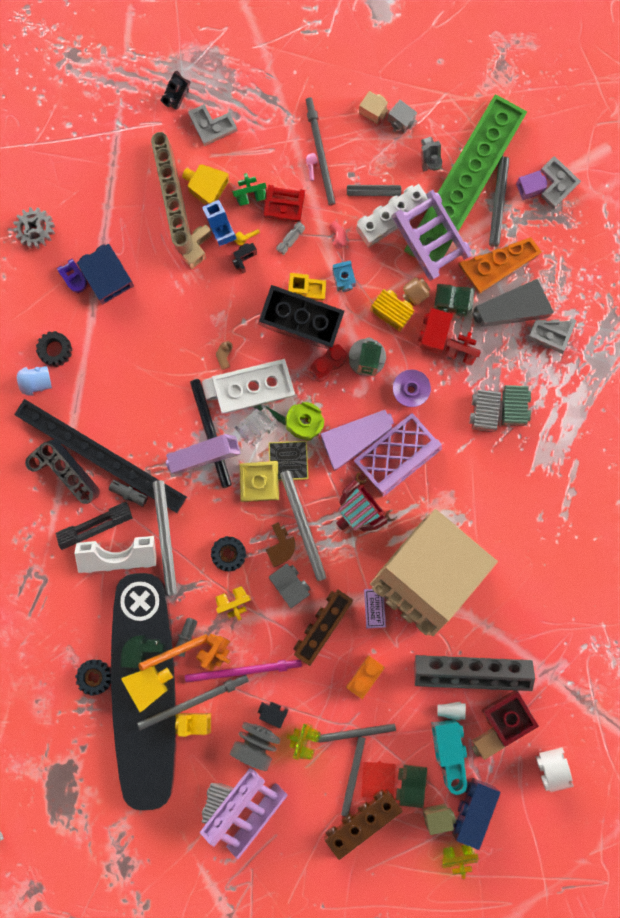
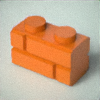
(365, 677)

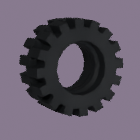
(46, 340)

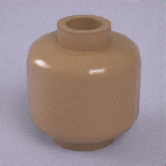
(416, 291)

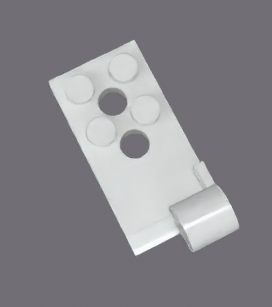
(233, 390)

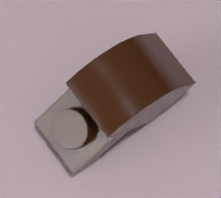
(284, 549)

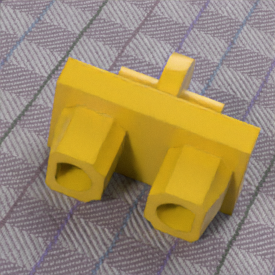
(224, 605)

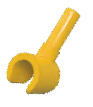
(241, 239)

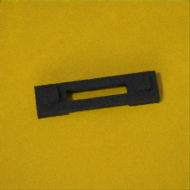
(69, 537)

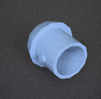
(33, 380)

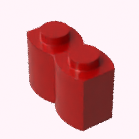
(324, 365)

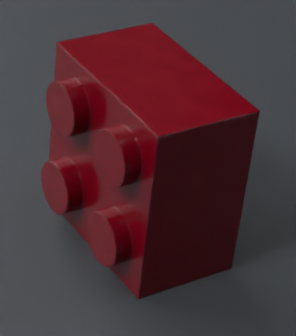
(510, 718)

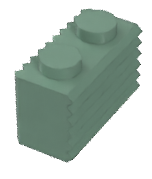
(515, 405)

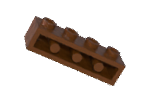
(323, 627)
(362, 824)

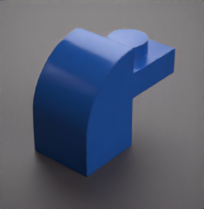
(219, 223)

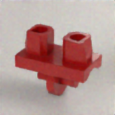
(470, 352)

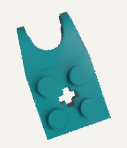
(450, 753)

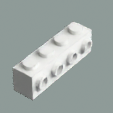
(381, 223)

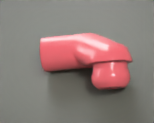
(340, 235)

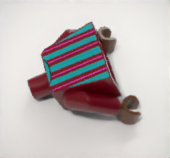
(360, 508)

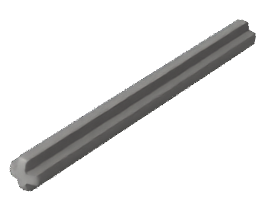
(303, 525)
(165, 538)

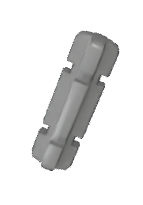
(290, 238)

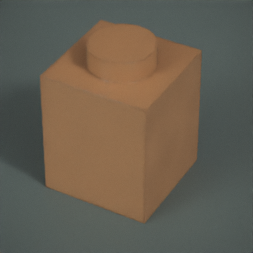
(486, 744)

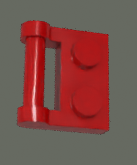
(284, 209)

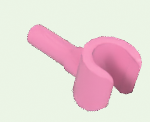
(311, 159)

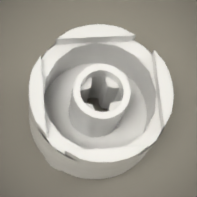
(555, 769)

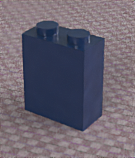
(105, 273)

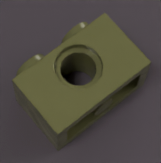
(438, 819)

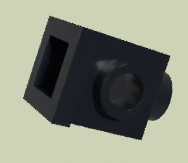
(272, 713)

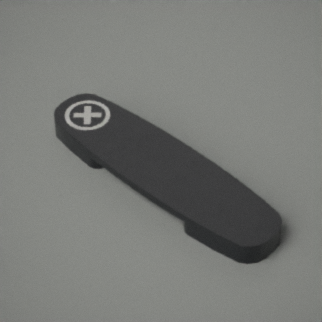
(147, 755)

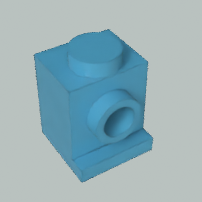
(341, 269)

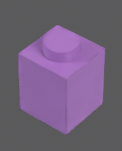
(531, 185)

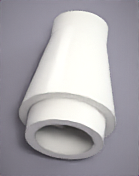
(452, 710)

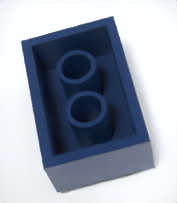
(475, 813)

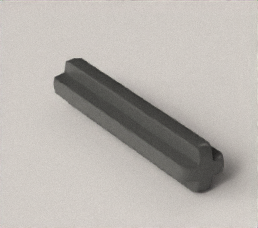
(373, 190)

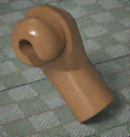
(222, 354)

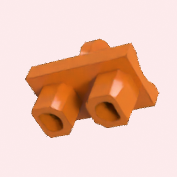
(217, 654)

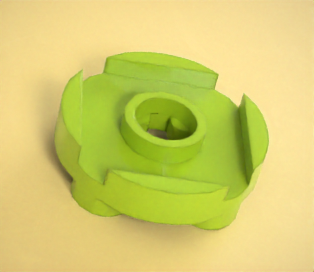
(295, 425)

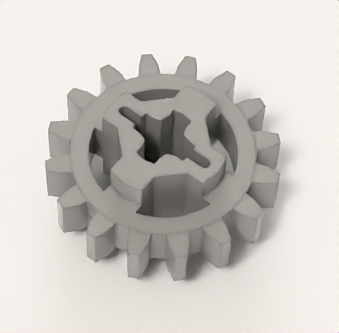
(29, 222)

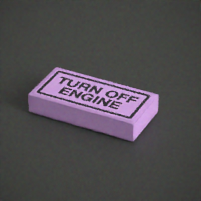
(374, 609)

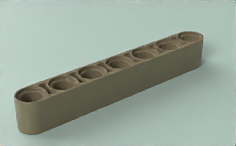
(175, 199)

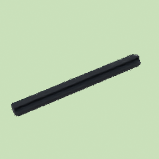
(209, 429)

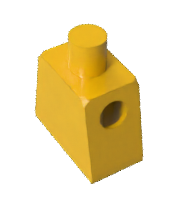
(206, 183)
(146, 686)

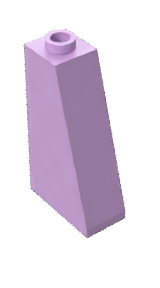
(354, 437)
(203, 453)

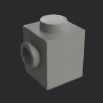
(402, 117)

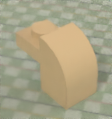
(197, 255)

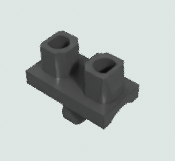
(430, 154)

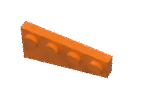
(492, 267)

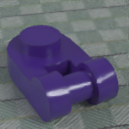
(75, 281)

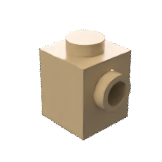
(374, 107)

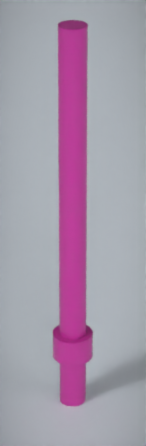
(281, 665)

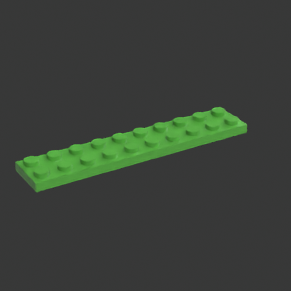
(473, 169)

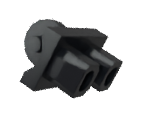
(175, 91)

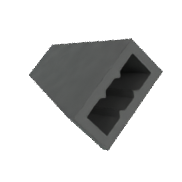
(514, 306)

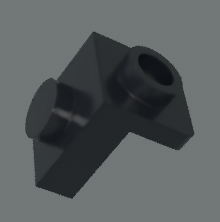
(245, 252)

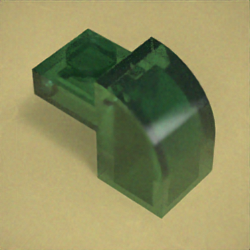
(134, 650)

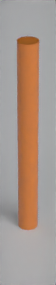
(173, 652)

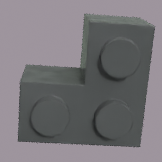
(289, 585)

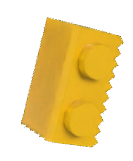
(392, 310)

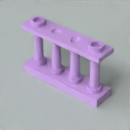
(421, 251)
(234, 804)

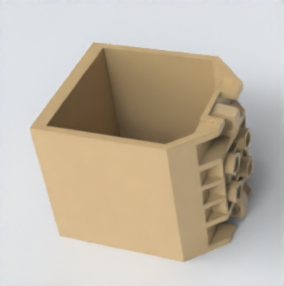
(433, 573)

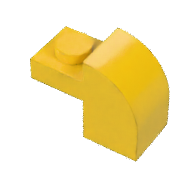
(307, 287)
(193, 724)

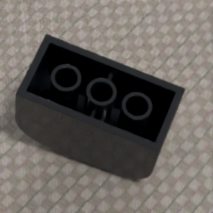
(300, 317)

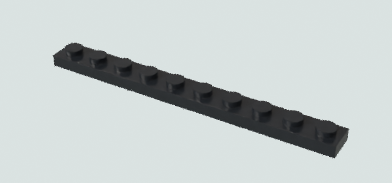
(96, 453)

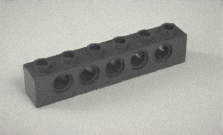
(474, 673)

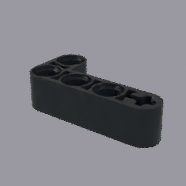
(65, 474)

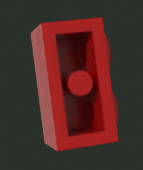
(435, 331)

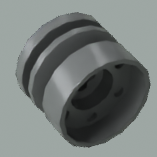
(255, 745)

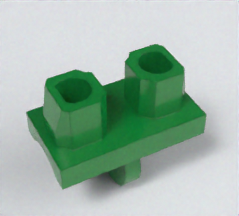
(241, 194)

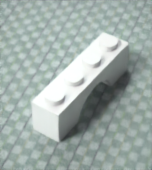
(93, 558)

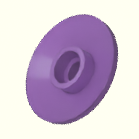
(418, 381)

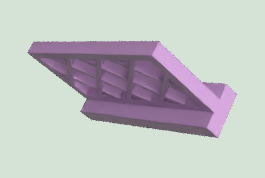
(408, 467)

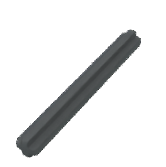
(499, 200)

